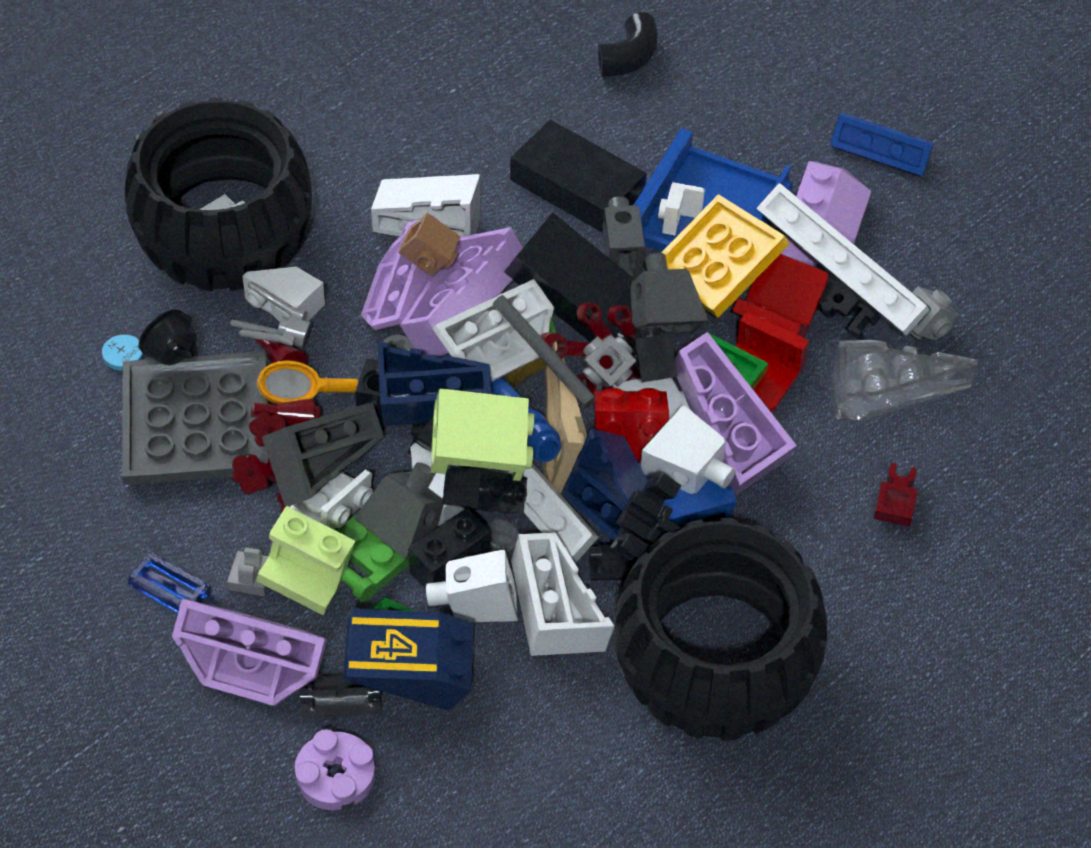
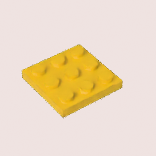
(724, 252)

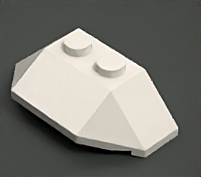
(489, 338)

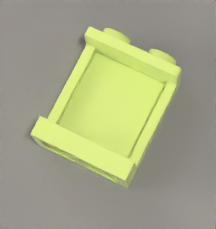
(481, 432)
(306, 560)

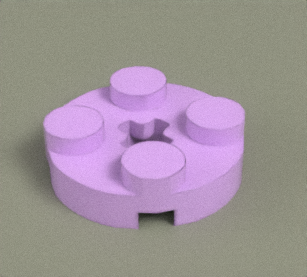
(342, 789)

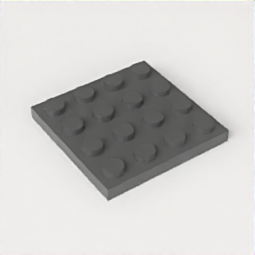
(189, 417)

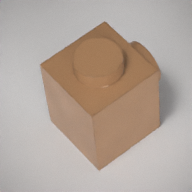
(430, 244)

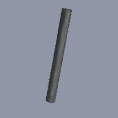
(544, 351)

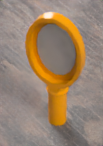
(297, 381)

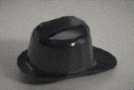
(168, 338)

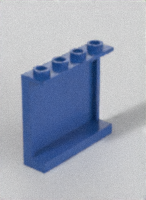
(717, 175)

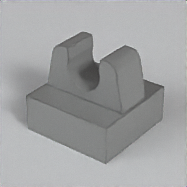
(245, 572)

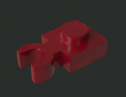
(897, 498)

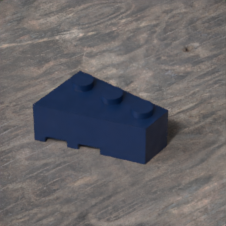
(413, 379)
(604, 480)

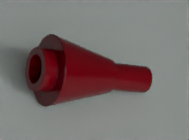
(282, 352)
(292, 411)

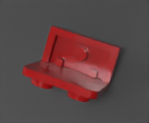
(786, 294)
(780, 349)
(631, 415)

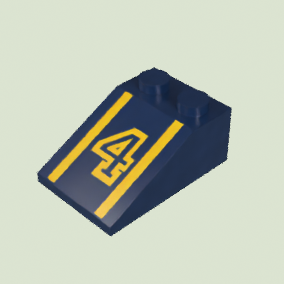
(410, 654)

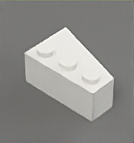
(448, 198)
(553, 600)

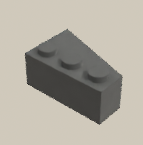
(318, 449)

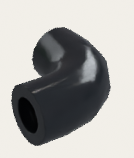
(634, 50)

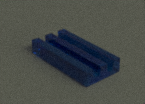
(136, 581)

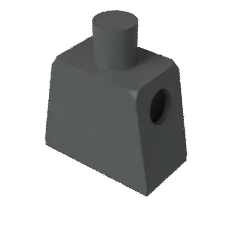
(624, 232)
(666, 298)
(402, 509)

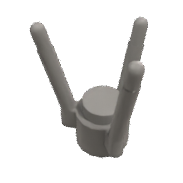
(291, 330)

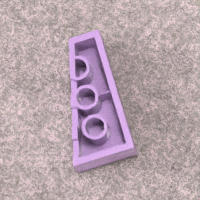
(469, 281)
(733, 409)

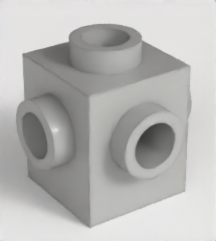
(939, 317)
(620, 356)

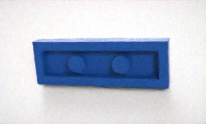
(881, 144)

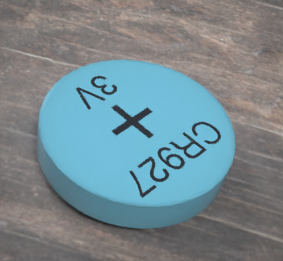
(121, 349)

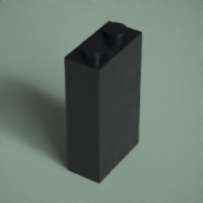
(574, 173)
(572, 274)

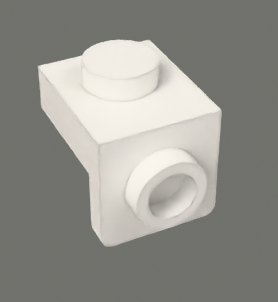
(682, 200)

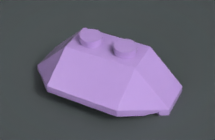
(835, 198)
(393, 288)
(246, 652)

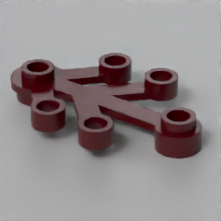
(599, 329)

